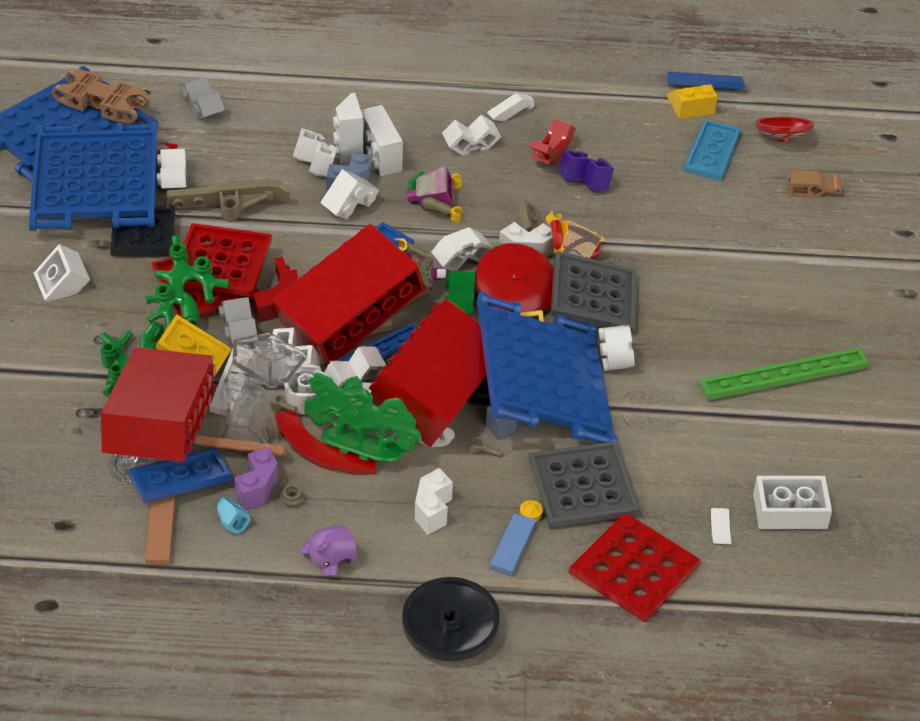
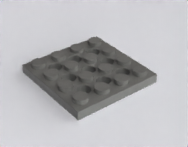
(605, 272)
(569, 477)

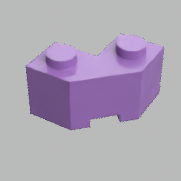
(254, 487)

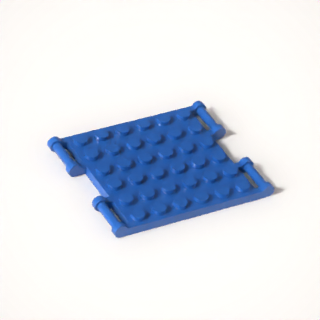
(21, 121)
(94, 176)
(544, 370)

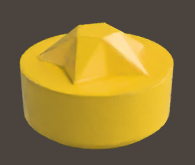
(531, 509)

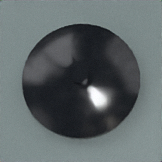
(450, 619)

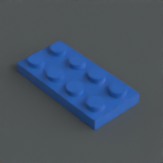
(177, 477)

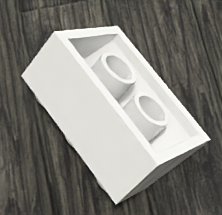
(349, 130)

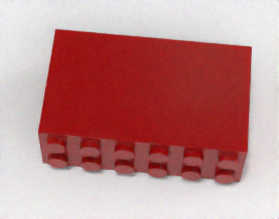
(349, 294)
(435, 370)
(158, 404)

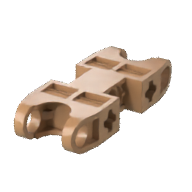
(90, 91)

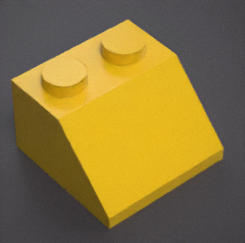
(693, 101)

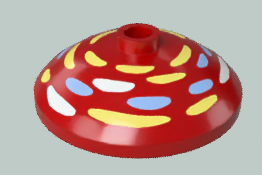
(784, 127)

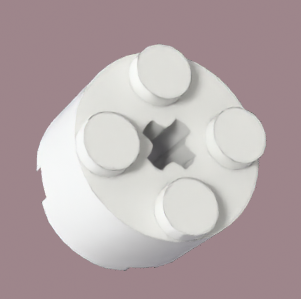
(616, 347)
(298, 387)

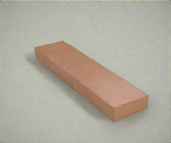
(238, 446)
(160, 531)

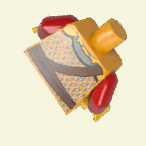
(573, 238)

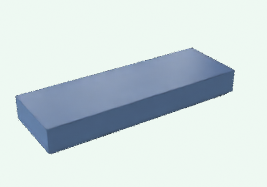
(512, 544)

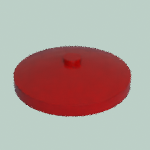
(516, 275)

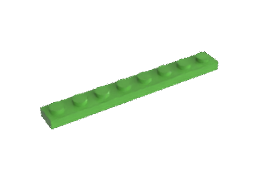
(783, 373)

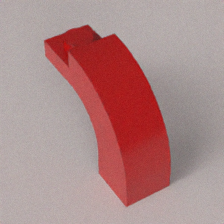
(554, 143)
(262, 300)

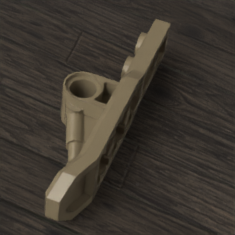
(231, 196)

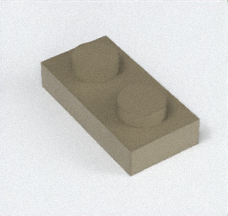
(529, 215)

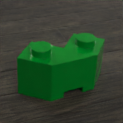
(461, 289)

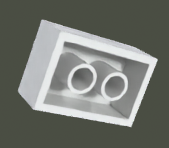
(382, 141)
(792, 502)

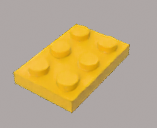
(187, 338)

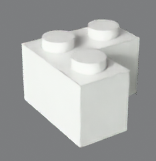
(347, 192)

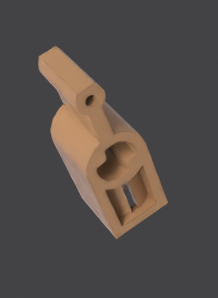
(812, 184)

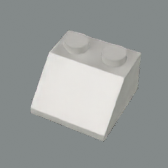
(61, 274)

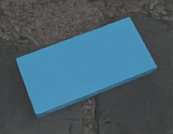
(712, 150)

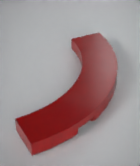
(317, 452)

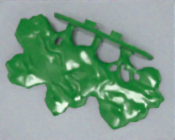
(355, 408)

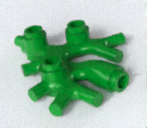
(174, 293)
(115, 359)

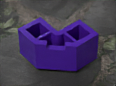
(577, 167)

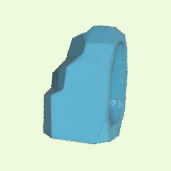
(232, 515)

